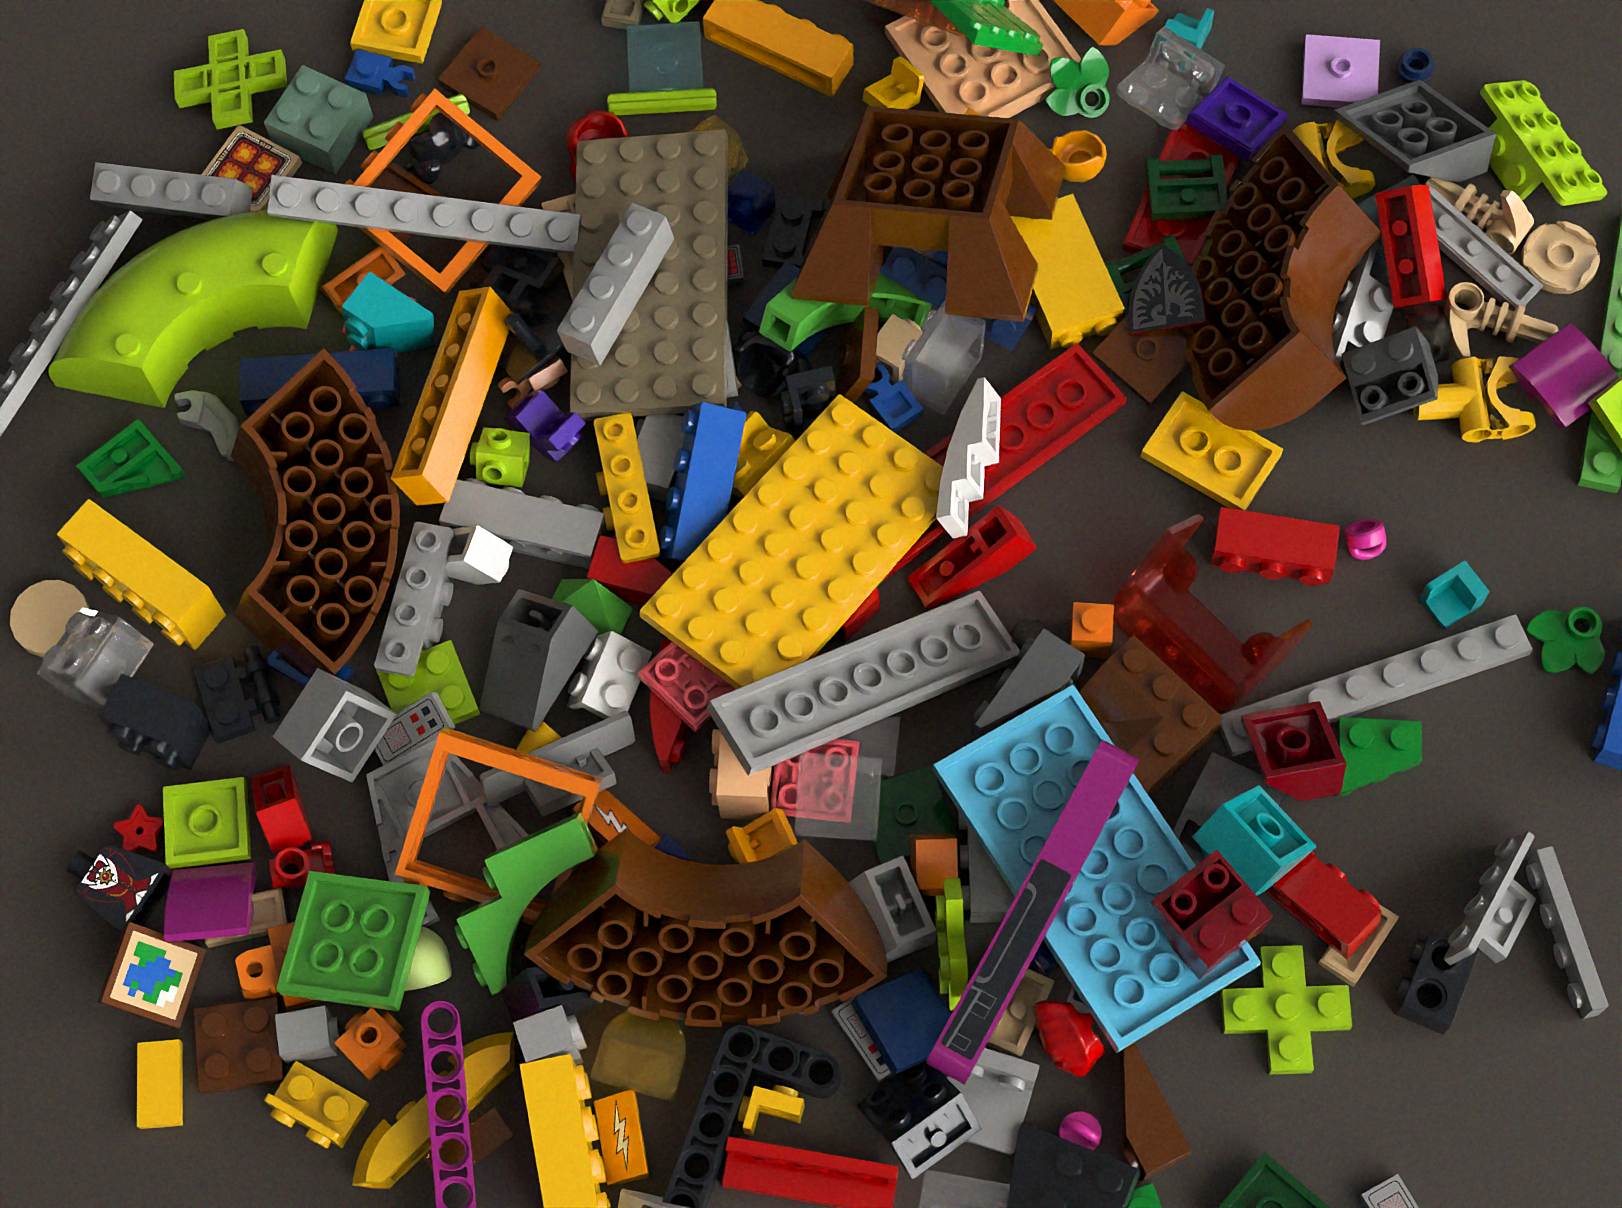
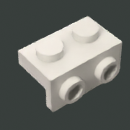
(608, 675)

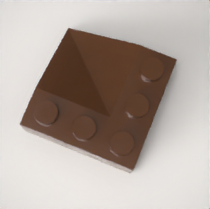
(1149, 713)

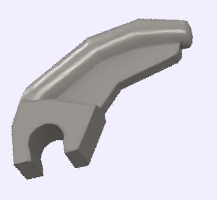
(211, 415)

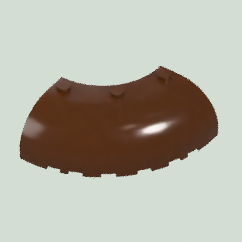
(1274, 287)
(326, 518)
(709, 936)

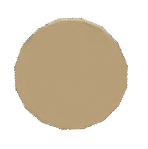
(1561, 257)
(42, 614)

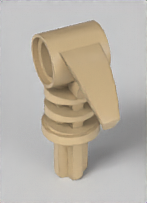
(1504, 226)
(1490, 315)

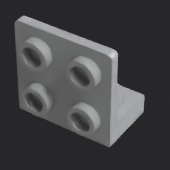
(999, 1098)

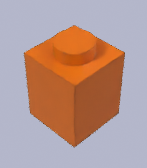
(1092, 629)
(932, 860)

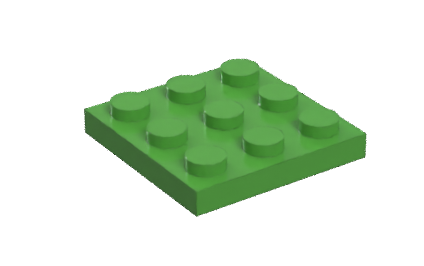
(353, 941)

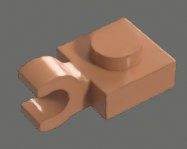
(542, 378)

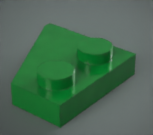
(130, 463)
(1377, 749)

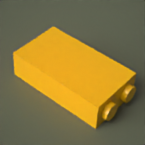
(1072, 281)

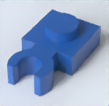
(374, 72)
(893, 404)

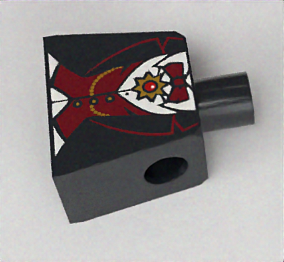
(120, 884)

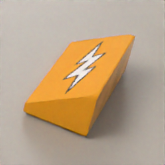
(621, 1138)

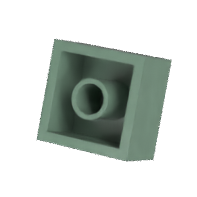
(319, 119)

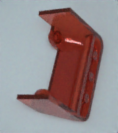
(1186, 634)

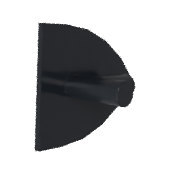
(529, 344)

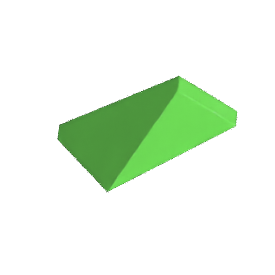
(596, 604)

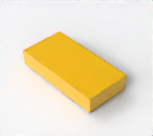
(160, 1084)

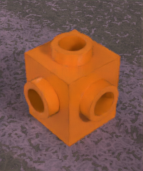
(359, 1046)

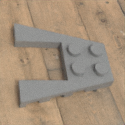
(394, 798)

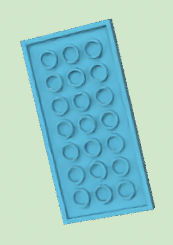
(1106, 931)

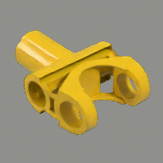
(1354, 181)
(1474, 403)

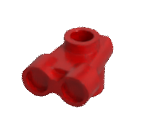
(315, 859)

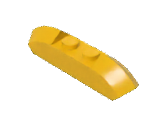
(396, 1149)

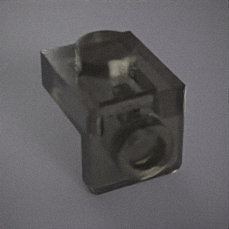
(1433, 325)

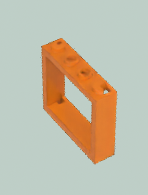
(397, 138)
(460, 886)

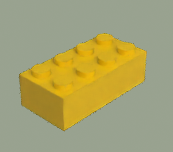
(140, 575)
(563, 1133)

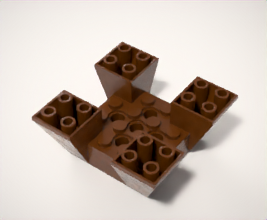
(936, 188)

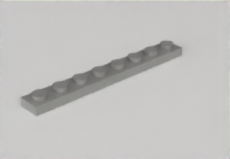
(422, 214)
(1394, 677)

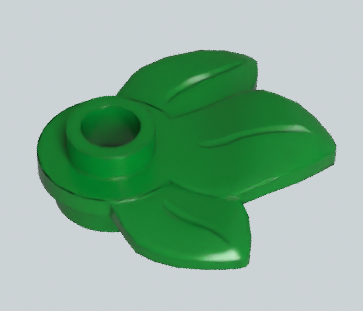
(1075, 80)
(1564, 644)

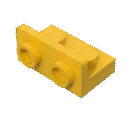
(758, 452)
(318, 1105)

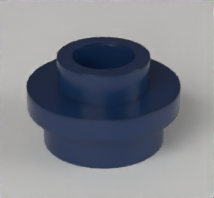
(1419, 58)

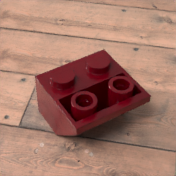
(1209, 914)

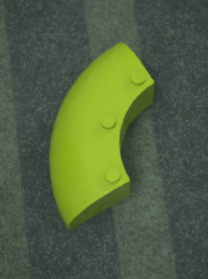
(189, 298)

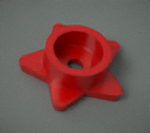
(150, 835)

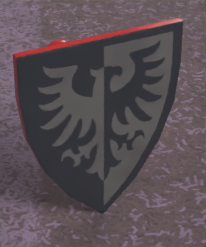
(1165, 295)

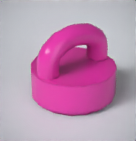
(1364, 535)
(1081, 1129)

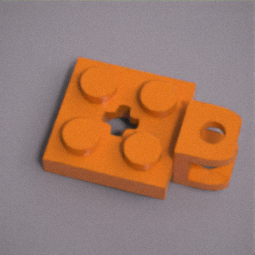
(268, 962)

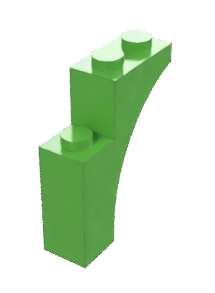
(793, 320)
(518, 874)

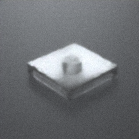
(838, 796)

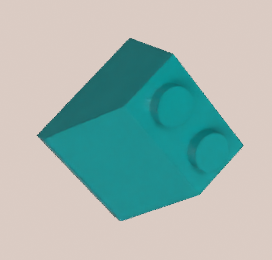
(386, 318)
(1255, 839)

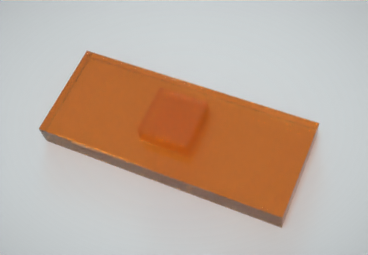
(485, 1135)

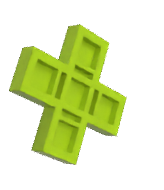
(230, 79)
(951, 941)
(1286, 1009)

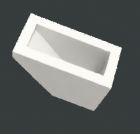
(477, 556)

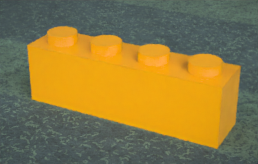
(780, 42)

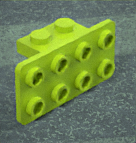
(1535, 148)

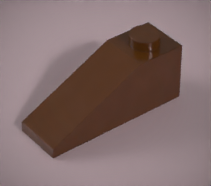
(1148, 1125)

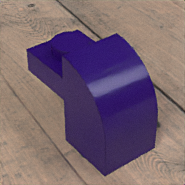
(549, 428)

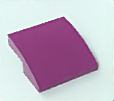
(1564, 374)
(210, 902)

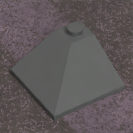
(1421, 132)

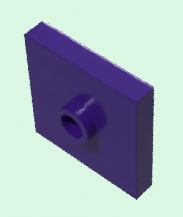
(1236, 118)

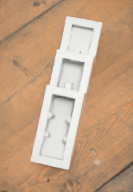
(970, 449)

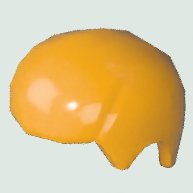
(1081, 155)

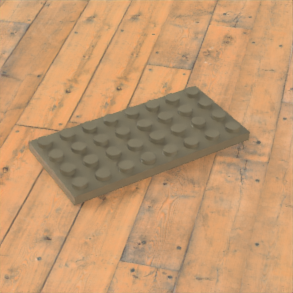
(677, 332)

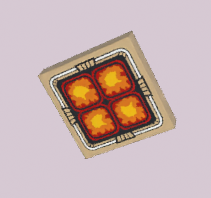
(253, 161)

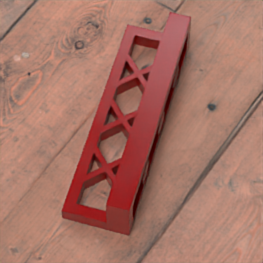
(808, 1176)

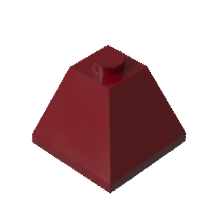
(1297, 750)

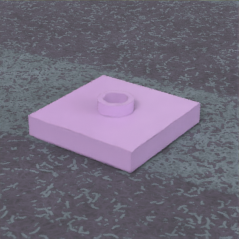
(1339, 70)

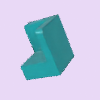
(1190, 28)
(1454, 594)

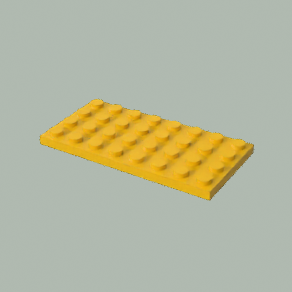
(800, 548)

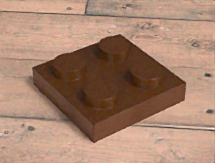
(238, 1046)

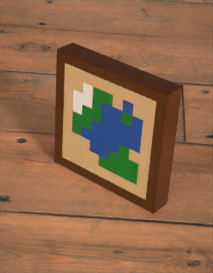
(151, 976)

